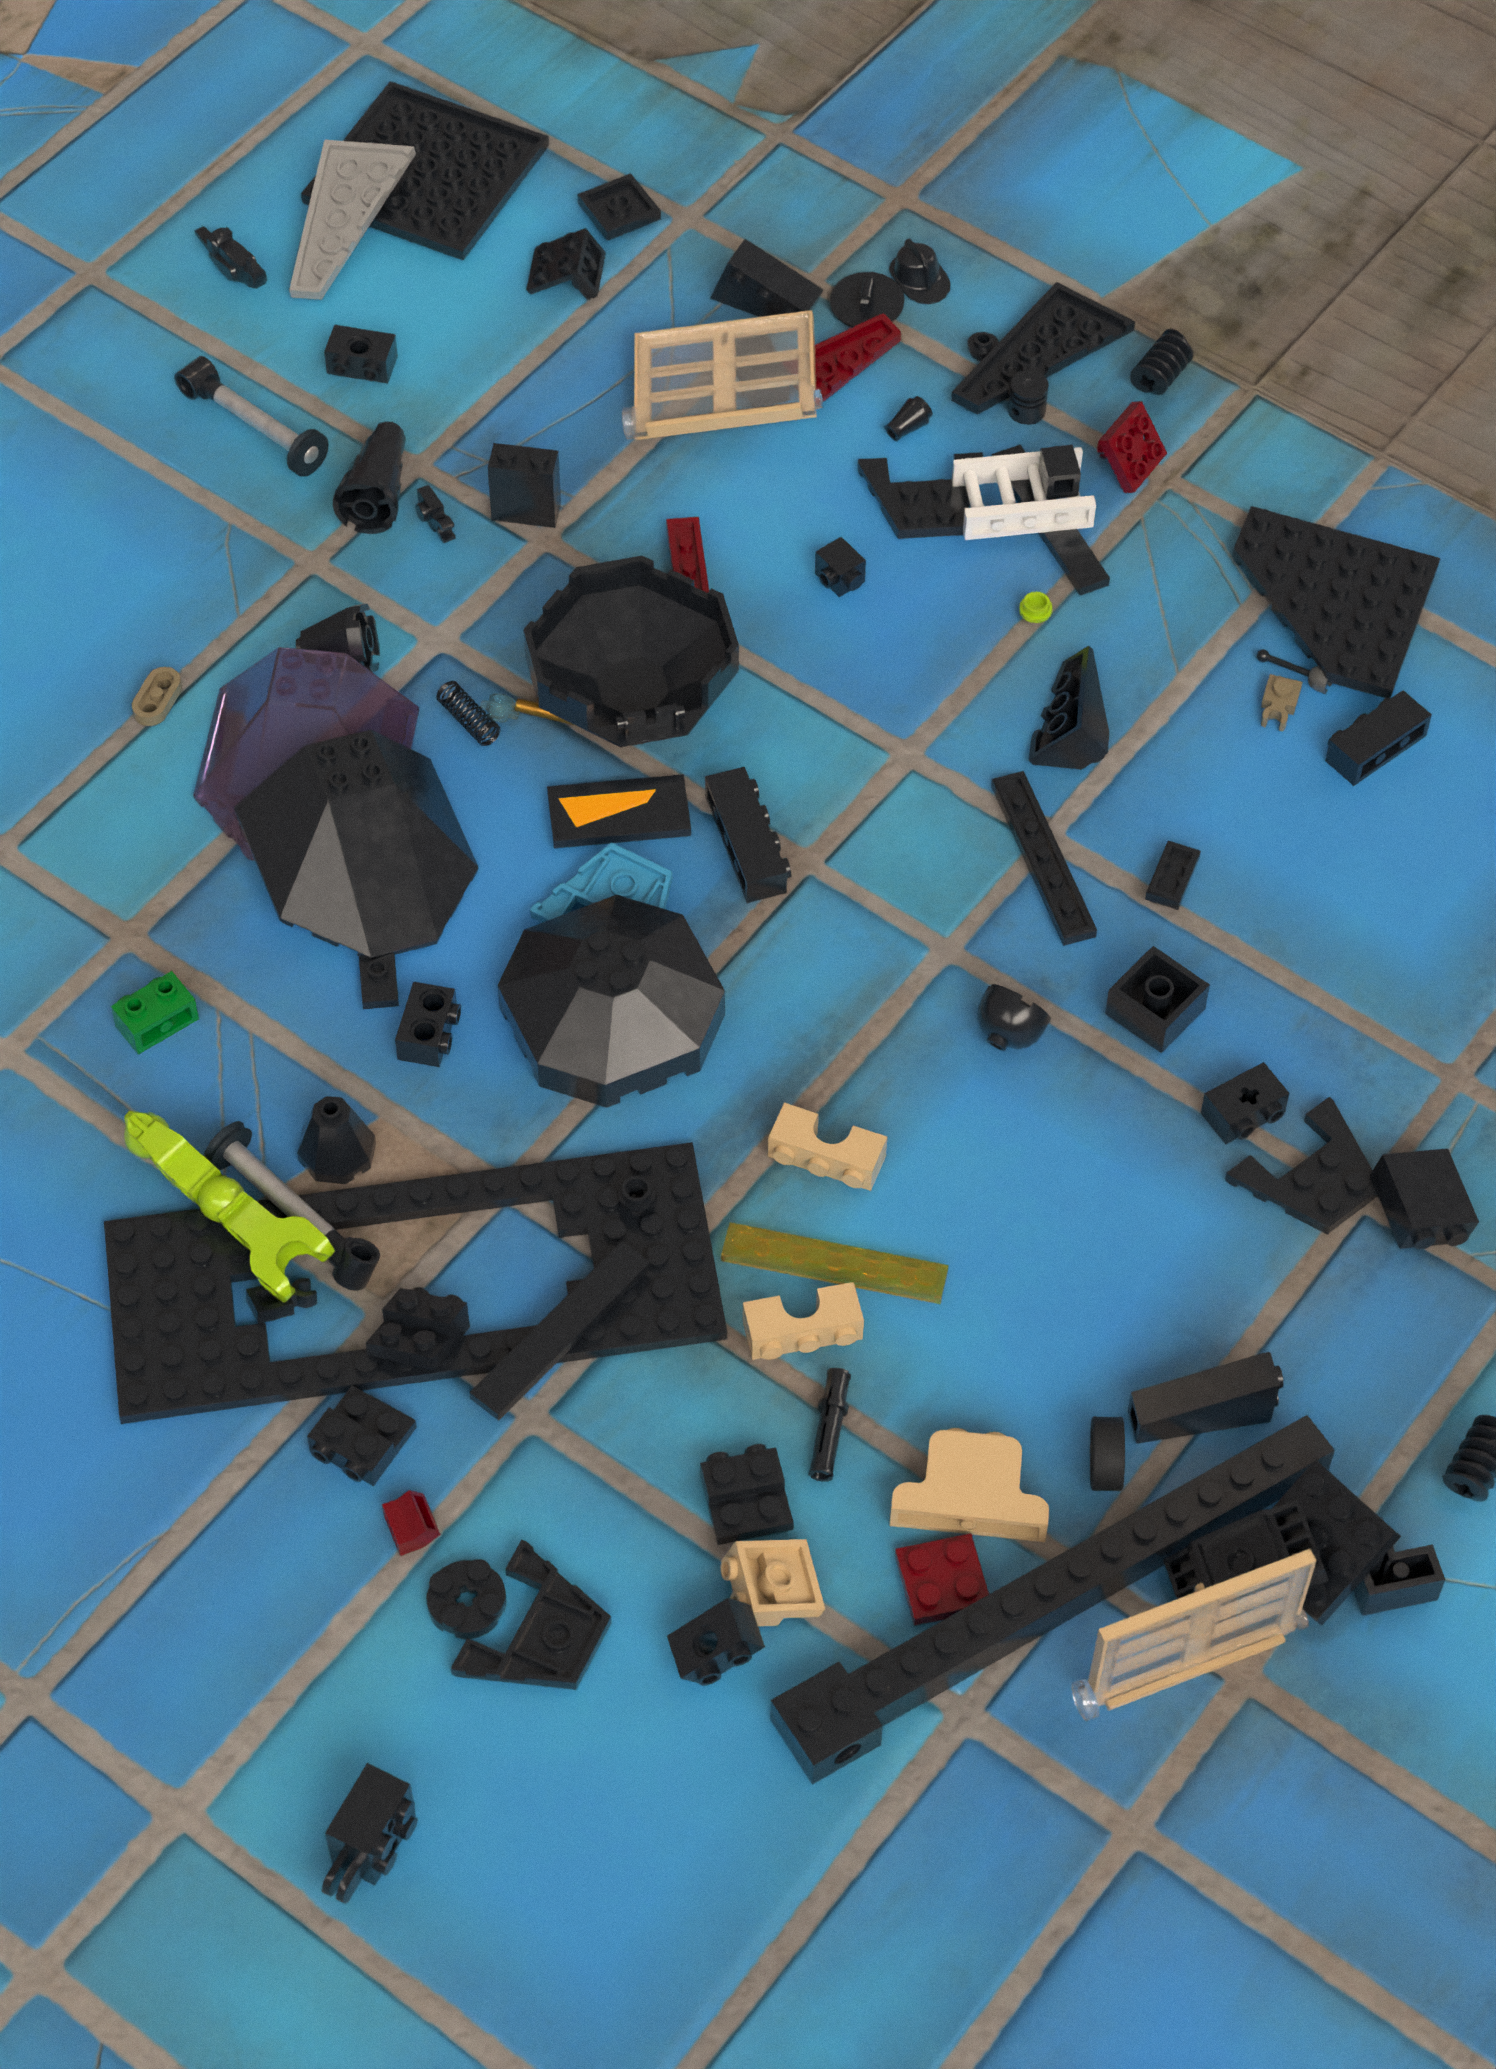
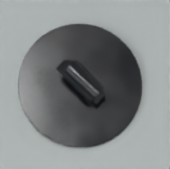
(865, 297)

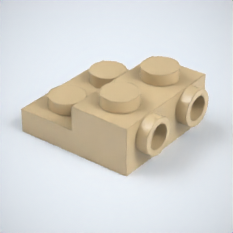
(773, 1579)

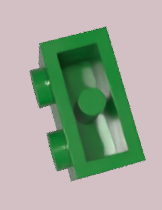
(154, 1012)

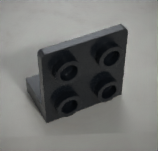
(571, 258)

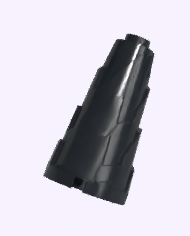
(372, 483)

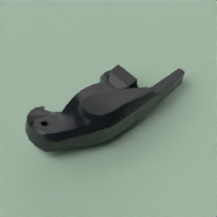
(232, 257)

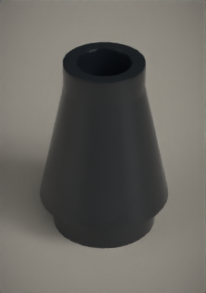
(910, 417)

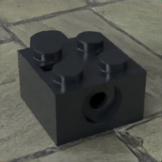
(368, 1831)

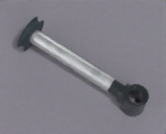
(305, 450)
(353, 1257)

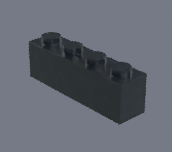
(746, 834)

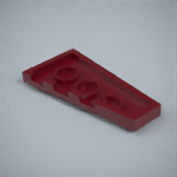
(851, 352)

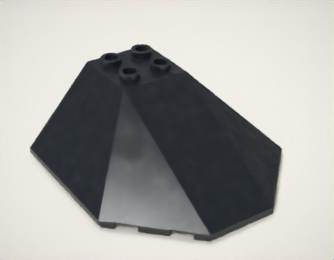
(359, 844)

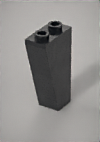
(1208, 1400)

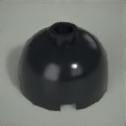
(1009, 1019)

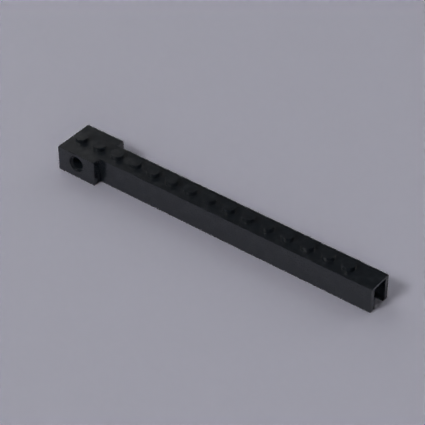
(843, 1714)

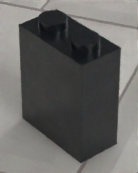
(524, 485)
(1424, 1198)

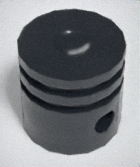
(1028, 397)

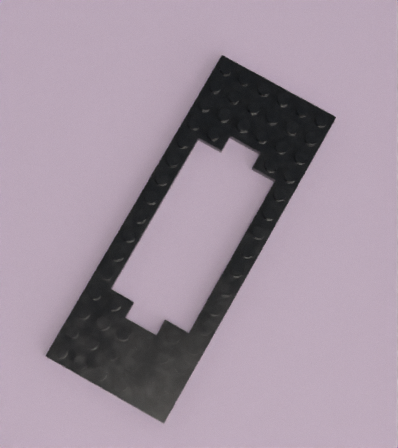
(176, 1273)

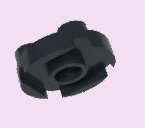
(464, 1577)

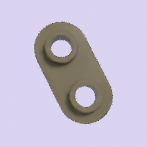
(154, 703)

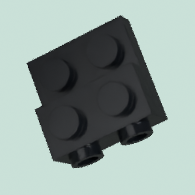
(419, 1328)
(360, 1435)
(746, 1494)

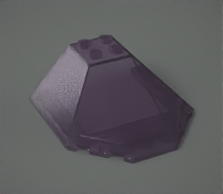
(279, 708)

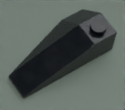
(1076, 720)

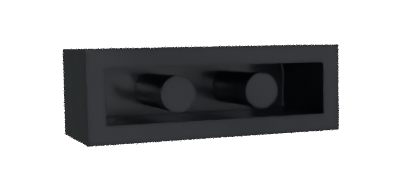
(1377, 737)

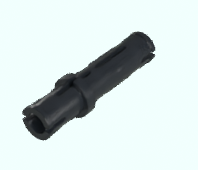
(832, 1410)

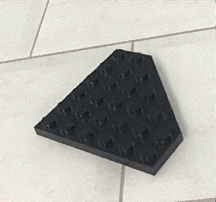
(1339, 594)

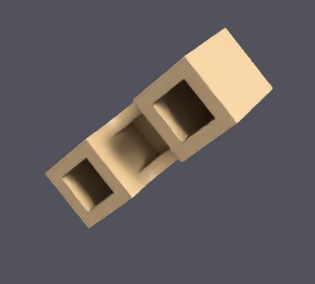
(852, 1161)
(775, 1332)

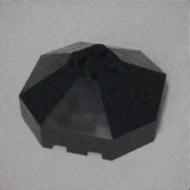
(631, 651)
(611, 1000)

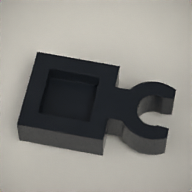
(432, 511)
(269, 1308)

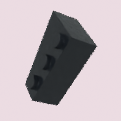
(763, 284)

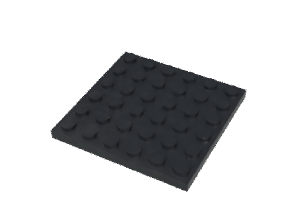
(460, 171)

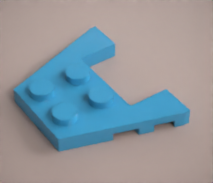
(605, 875)

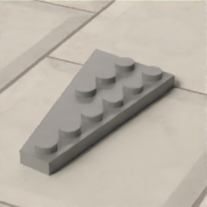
(344, 201)

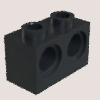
(422, 1023)

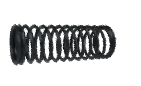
(484, 729)

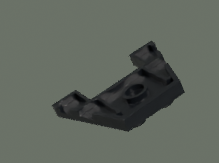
(917, 507)
(1325, 1185)
(552, 1641)

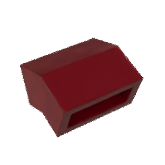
(410, 1522)

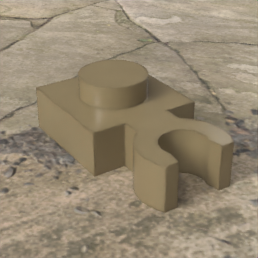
(1280, 699)

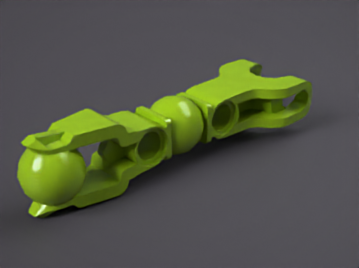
(223, 1200)

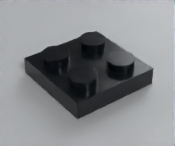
(619, 206)

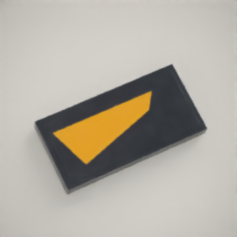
(619, 811)

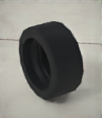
(1107, 1453)

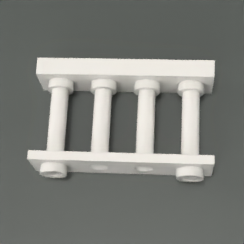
(1014, 517)

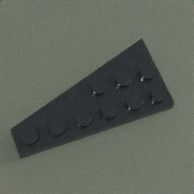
(1046, 340)

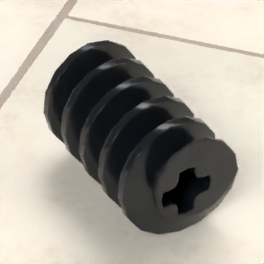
(1162, 363)
(1475, 1463)

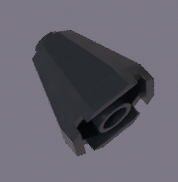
(347, 633)
(335, 1142)

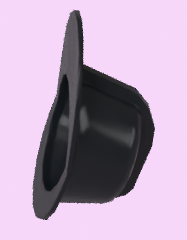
(920, 273)

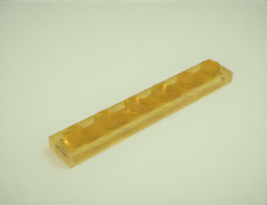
(834, 1263)

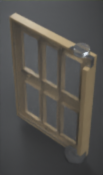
(723, 376)
(1195, 1634)

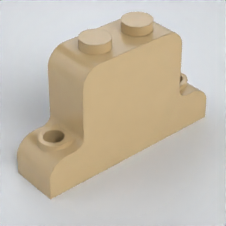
(971, 1490)

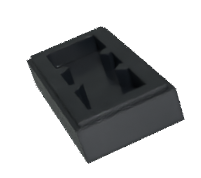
(1173, 875)
(379, 982)

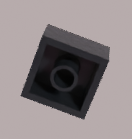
(1157, 999)

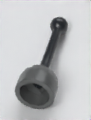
(1315, 675)

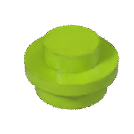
(1035, 607)

